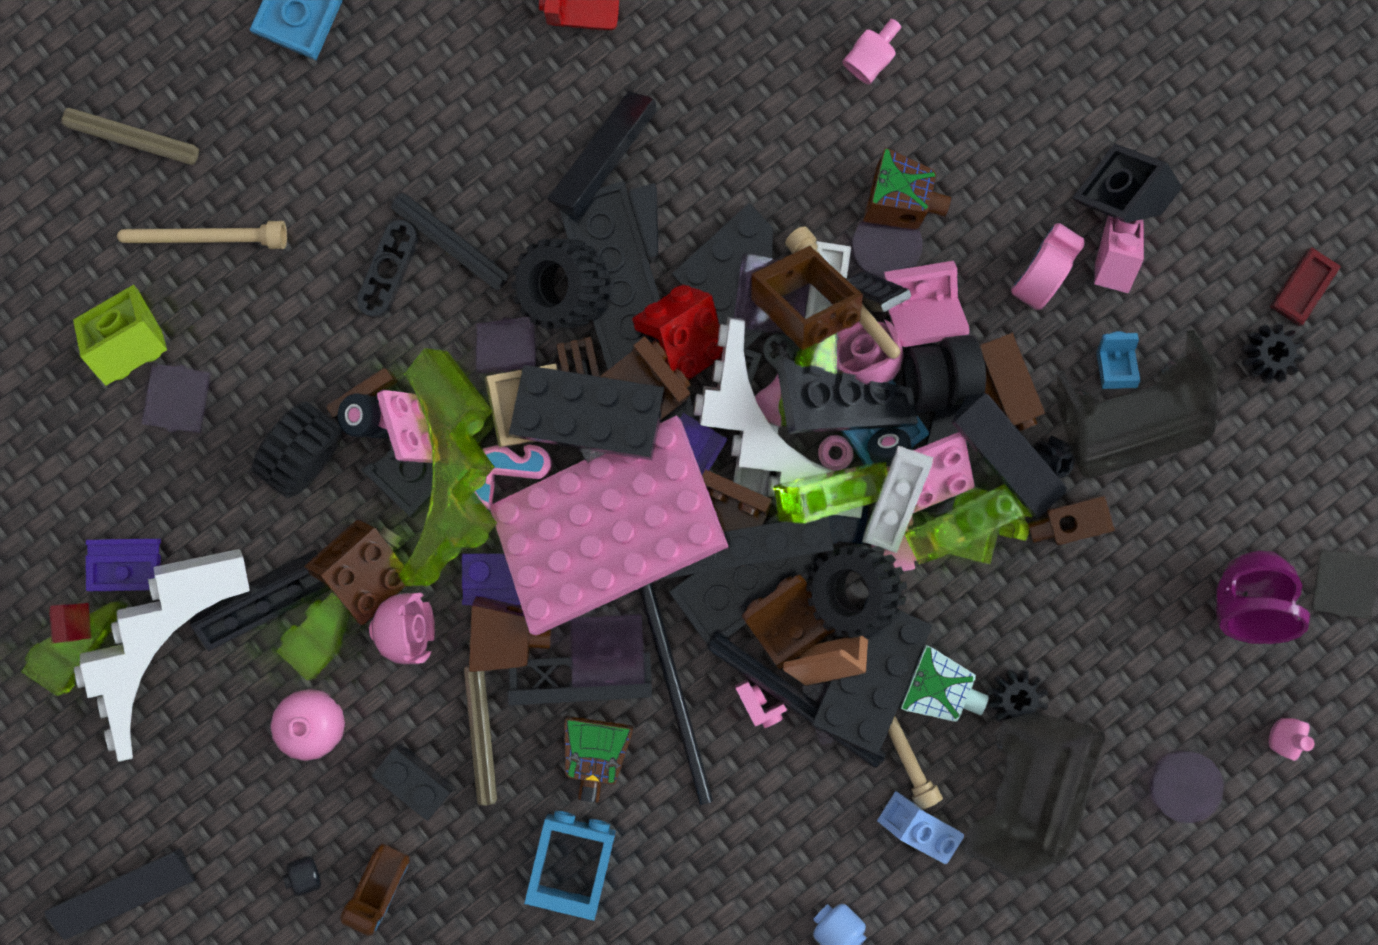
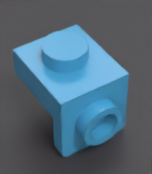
(1118, 360)

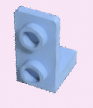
(920, 829)

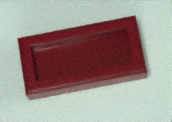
(1305, 286)
(70, 622)

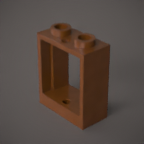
(804, 268)
(1010, 382)

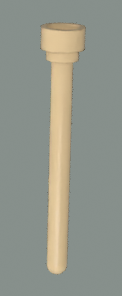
(270, 234)
(803, 238)
(924, 791)

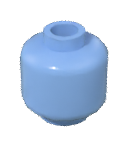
(839, 926)

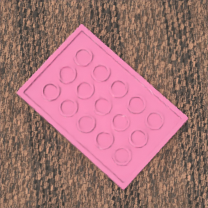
(606, 529)

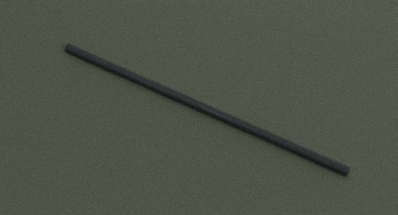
(673, 683)

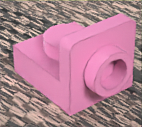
(753, 699)

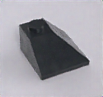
(1129, 185)

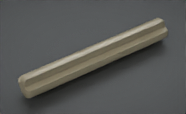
(130, 136)
(480, 737)

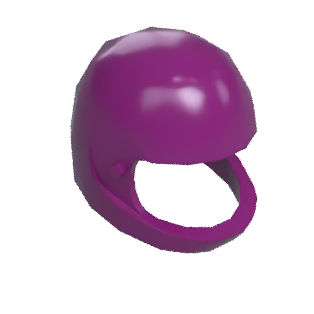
(1269, 609)

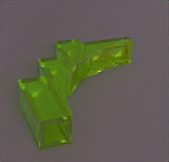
(460, 466)

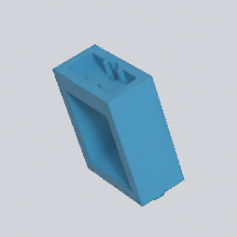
(561, 900)

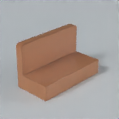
(830, 661)

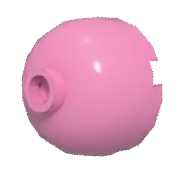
(864, 358)
(403, 628)
(307, 724)

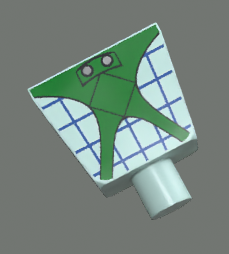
(941, 688)

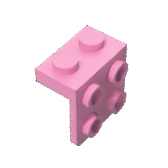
(933, 306)

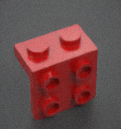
(581, 13)
(685, 329)

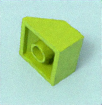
(119, 336)

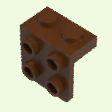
(648, 367)
(785, 621)

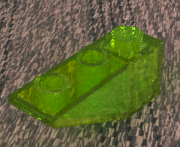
(963, 524)
(317, 638)

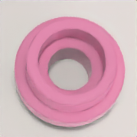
(835, 441)

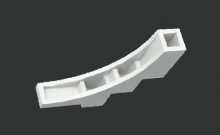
(736, 408)
(117, 670)

